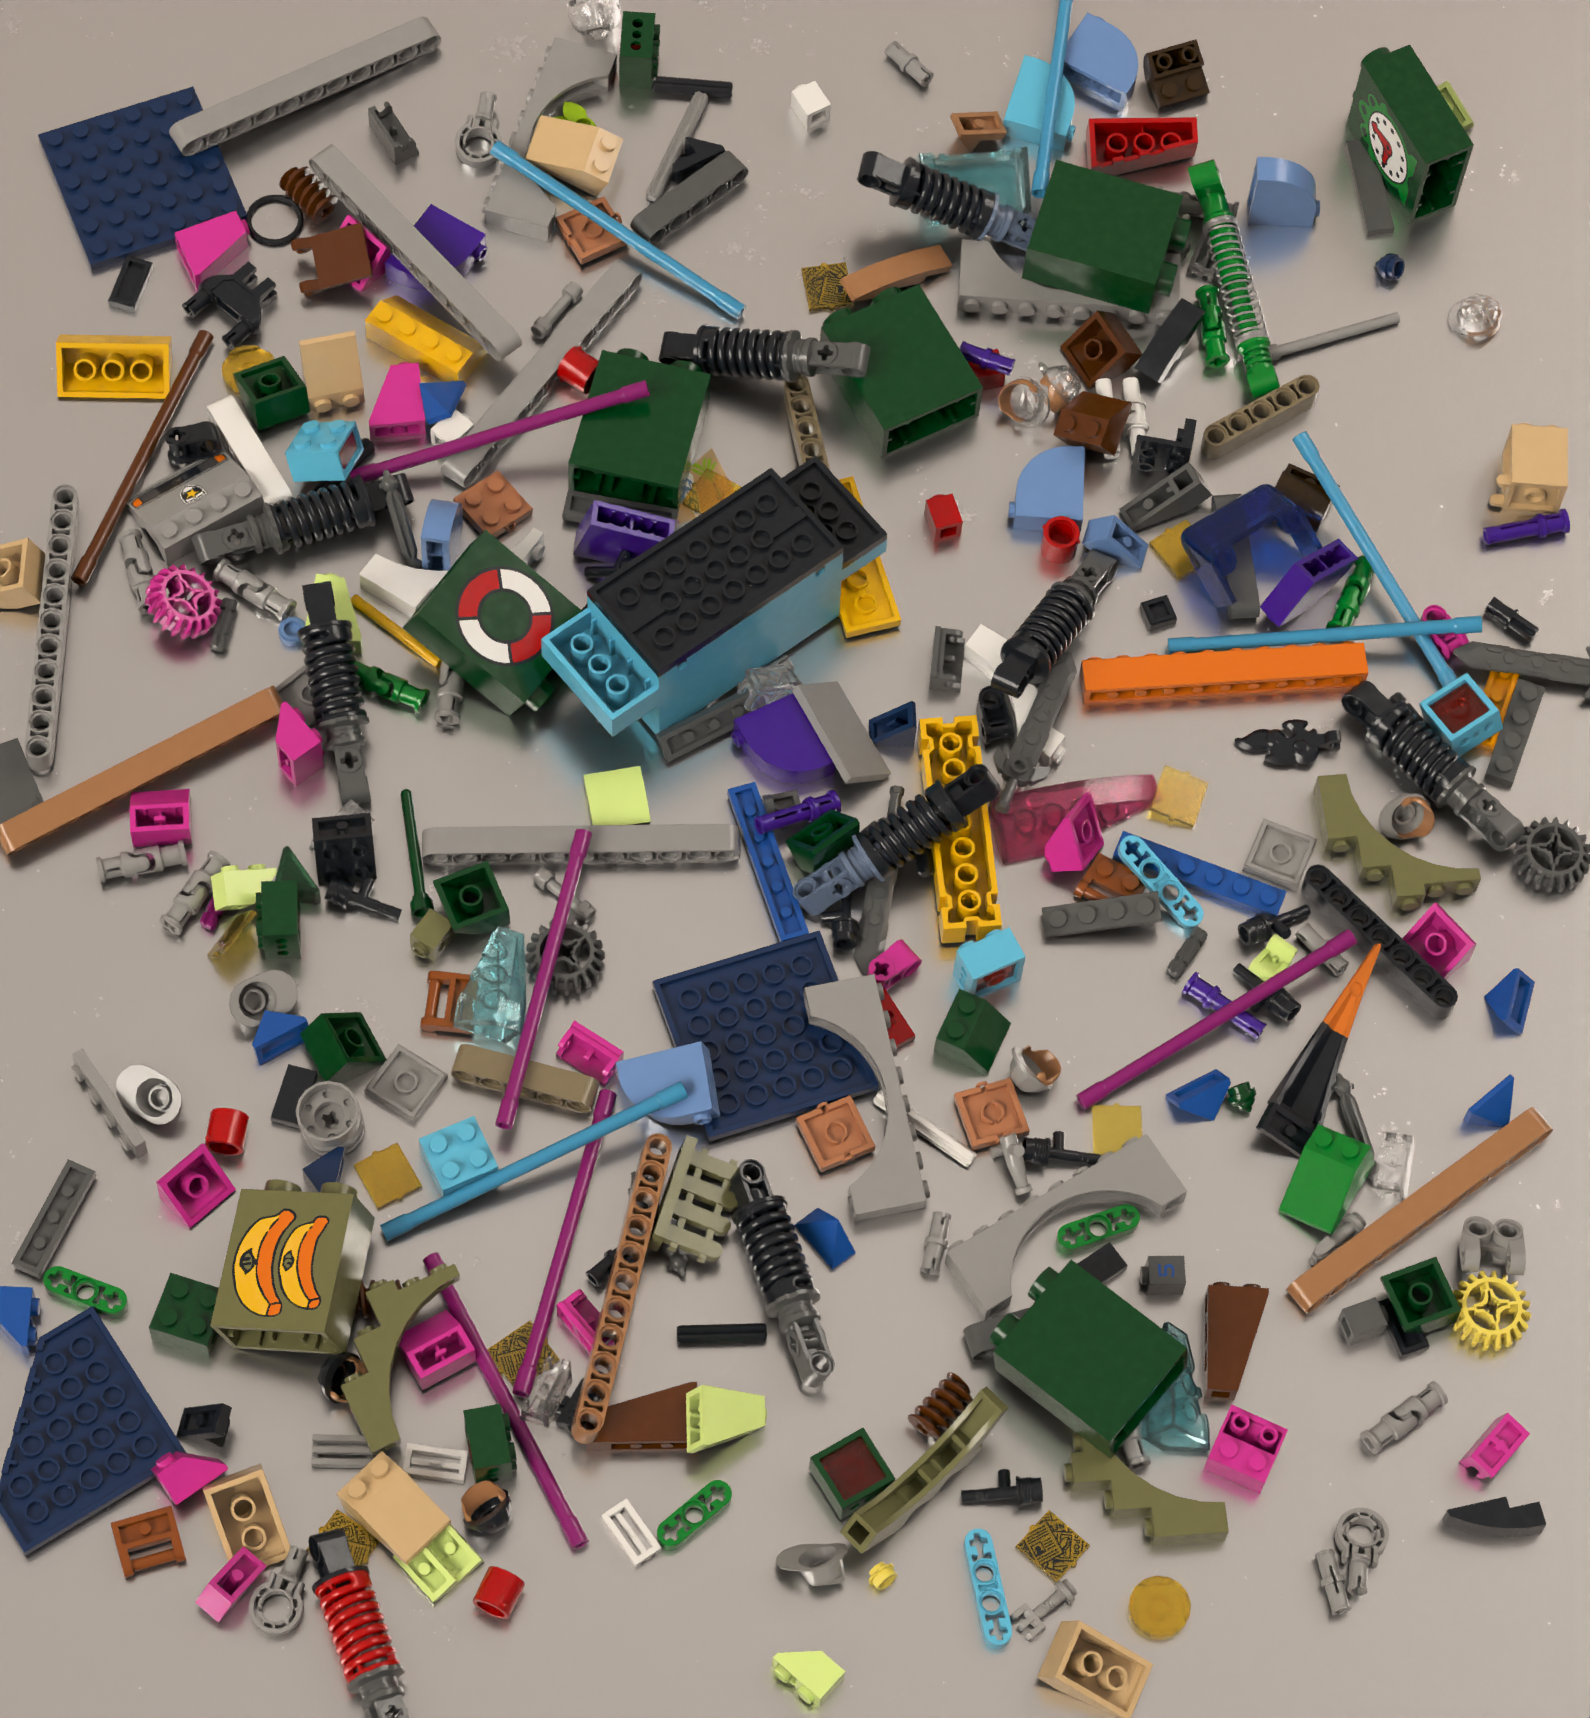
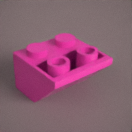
(297, 745)
(160, 817)
(436, 1349)
(1245, 1449)

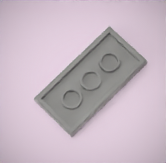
(841, 732)

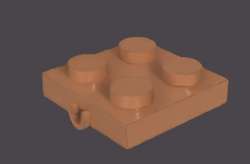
(585, 236)
(493, 505)
(991, 1113)
(835, 1133)

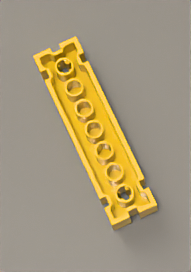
(964, 860)

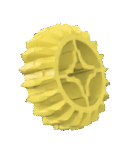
(1510, 1304)

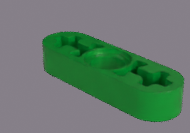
(1081, 1244)
(68, 1276)
(694, 1502)

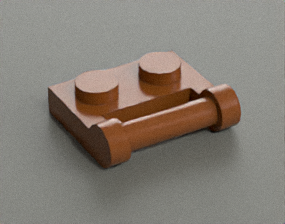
(1109, 877)
(457, 983)
(146, 1531)

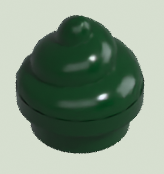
(1242, 1096)

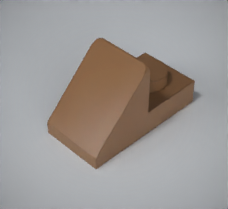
(978, 126)

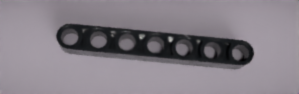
(1375, 928)

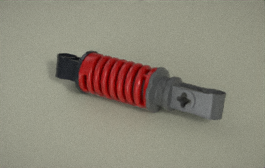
(357, 1626)

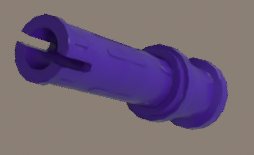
(1539, 525)
(809, 810)
(1212, 998)

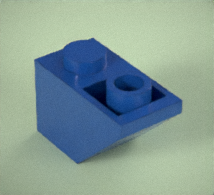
(17, 1315)

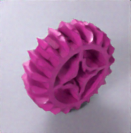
(180, 610)

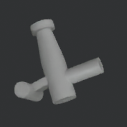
(1013, 1152)

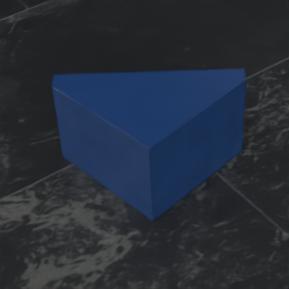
(894, 727)
(325, 1169)

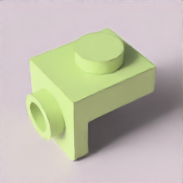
(1273, 959)

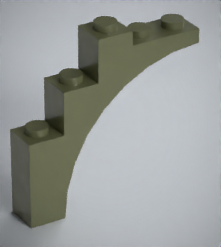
(1375, 857)
(394, 1311)
(927, 1475)
(1170, 1517)

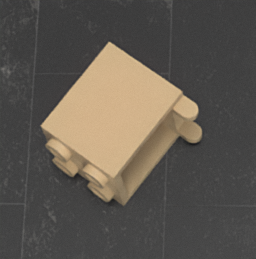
(1533, 469)

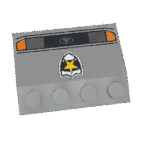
(193, 501)

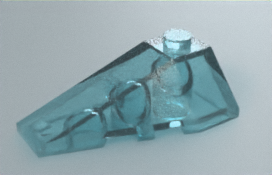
(496, 992)
(1177, 1418)

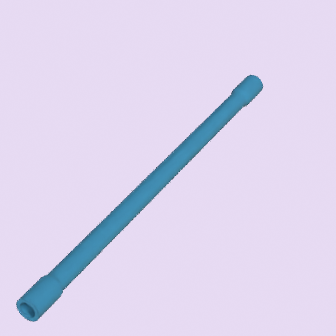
(514, 160)
(1041, 174)
(1312, 457)
(1458, 625)
(661, 1100)

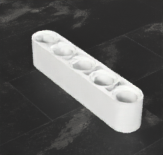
(247, 449)

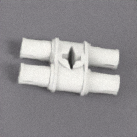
(1136, 421)

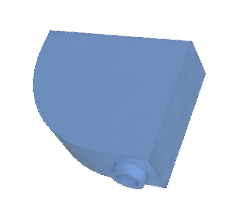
(1101, 60)
(1281, 194)
(1050, 488)
(441, 534)
(653, 1072)

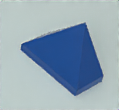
(440, 399)
(1512, 999)
(277, 1035)
(1202, 1095)
(1493, 1107)
(826, 1238)

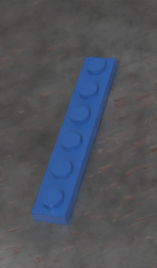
(767, 863)
(1211, 879)

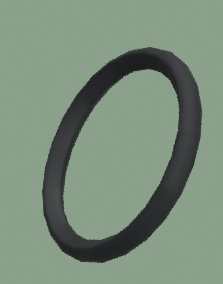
(275, 241)

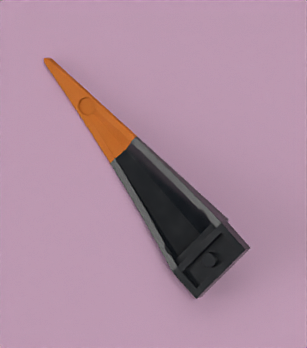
(1306, 1089)

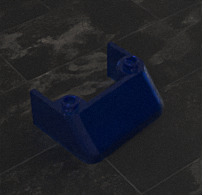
(1212, 537)

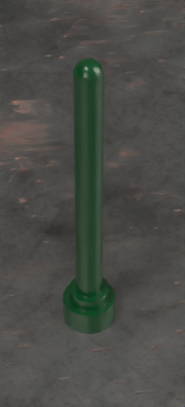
(420, 901)

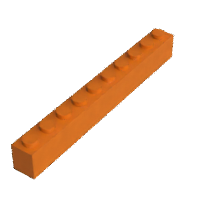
(1223, 672)

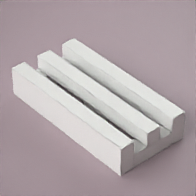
(438, 1452)
(645, 1554)

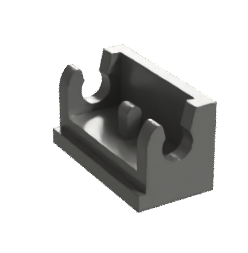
(392, 134)
(947, 660)

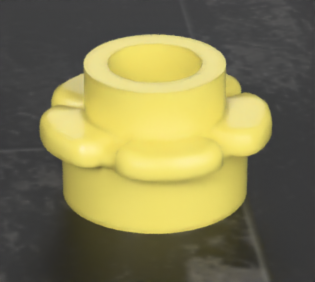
(882, 1575)

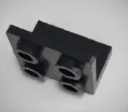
(1164, 454)
(344, 848)

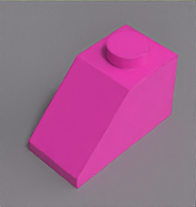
(186, 1473)
(230, 1584)

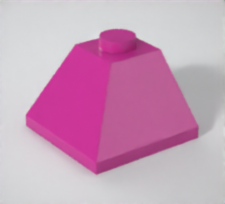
(1076, 838)

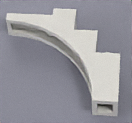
(408, 587)
(984, 653)

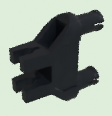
(236, 299)

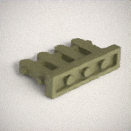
(691, 1214)

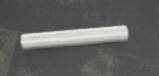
(935, 1135)

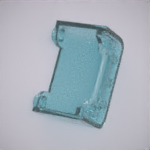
(989, 170)

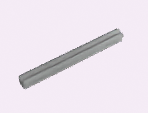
(677, 146)

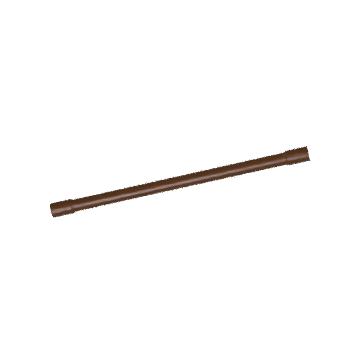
(89, 560)

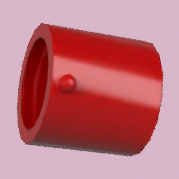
(577, 369)
(1060, 540)
(227, 1131)
(498, 1592)

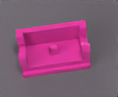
(589, 1053)
(581, 1318)
(1495, 1446)

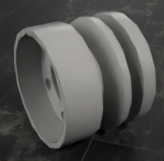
(323, 1105)

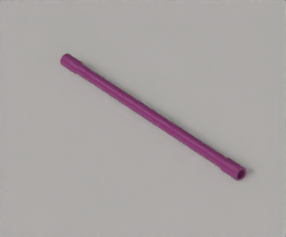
(623, 395)
(1103, 1088)
(510, 1101)
(528, 1369)
(568, 1521)

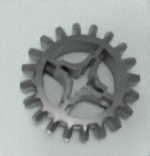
(1574, 853)
(579, 941)

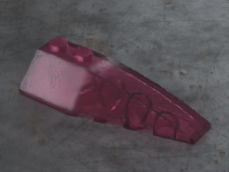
(1039, 811)

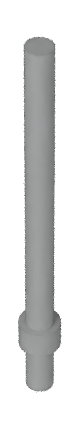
(1333, 335)

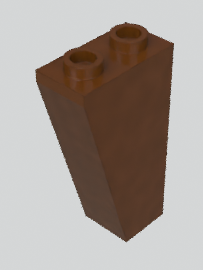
(1229, 1333)
(645, 1423)

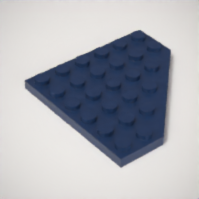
(79, 1435)

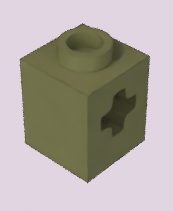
(431, 935)

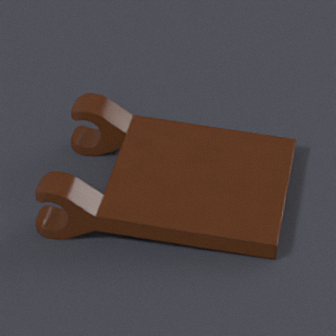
(339, 258)

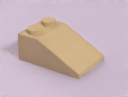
(574, 152)
(332, 371)
(20, 574)
(393, 1508)
(247, 1515)
(1094, 1669)

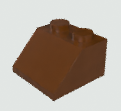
(1101, 348)
(1093, 422)

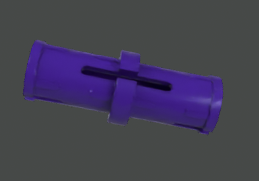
(987, 358)

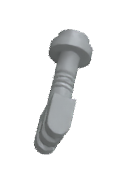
(1353, 1225)
(1064, 1591)

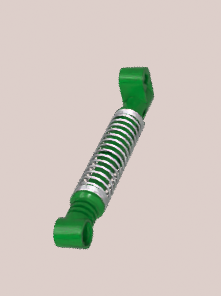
(1220, 228)

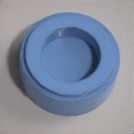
(288, 631)

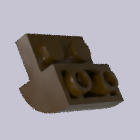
(1175, 74)
(1306, 492)

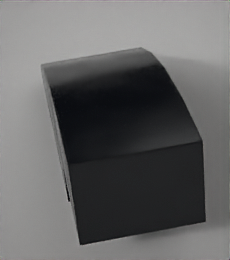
(1170, 340)
(1497, 1518)

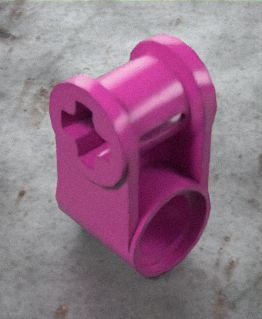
(1444, 642)
(894, 964)

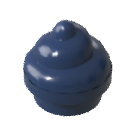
(1390, 266)

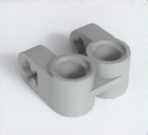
(1502, 1240)

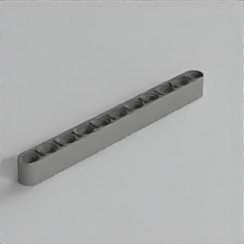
(304, 86)
(415, 253)
(541, 371)
(52, 638)
(607, 844)

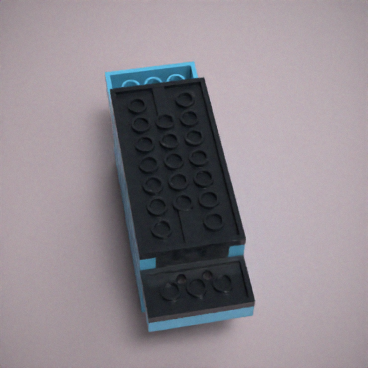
(715, 599)

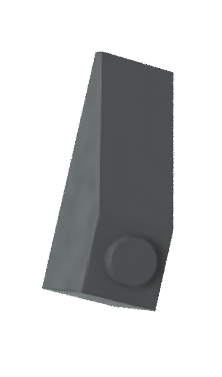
(1166, 499)

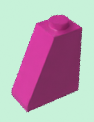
(211, 245)
(399, 404)

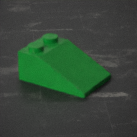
(1327, 1179)

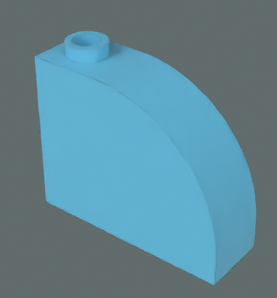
(1027, 105)

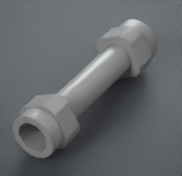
(543, 325)
(546, 880)

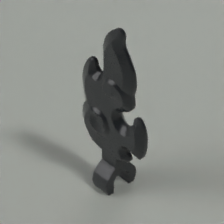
(1300, 748)

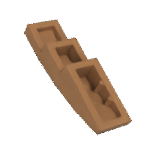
(896, 271)

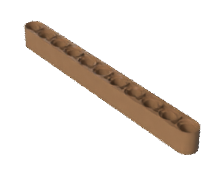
(140, 770)
(1419, 1210)
(620, 1299)

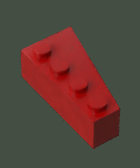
(1138, 143)

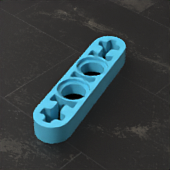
(1164, 878)
(987, 1588)

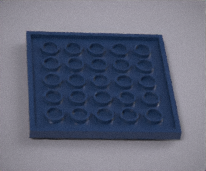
(132, 183)
(760, 1036)

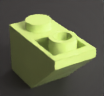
(237, 888)
(810, 1672)

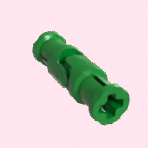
(1212, 327)
(1352, 594)
(382, 683)

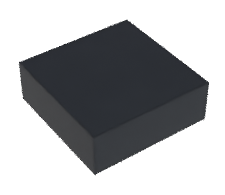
(1158, 612)

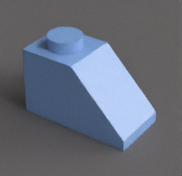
(1115, 540)

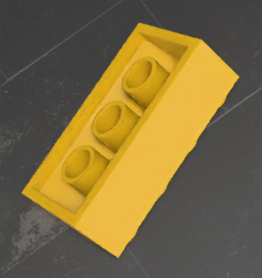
(423, 339)
(113, 366)

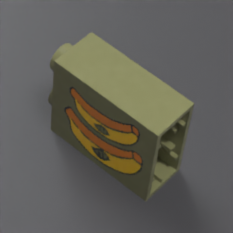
(293, 1268)

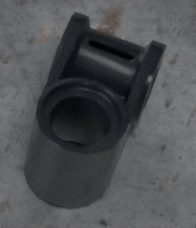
(195, 442)
(994, 720)

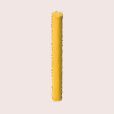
(395, 630)

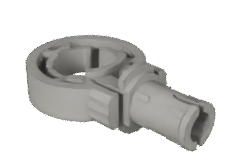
(482, 128)
(1360, 1553)
(288, 1574)

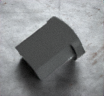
(780, 800)

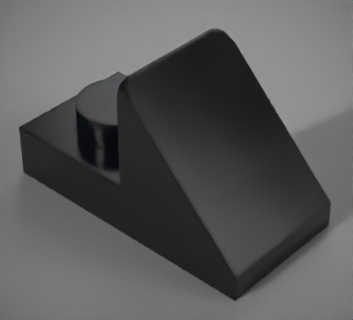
(698, 155)
(205, 1424)

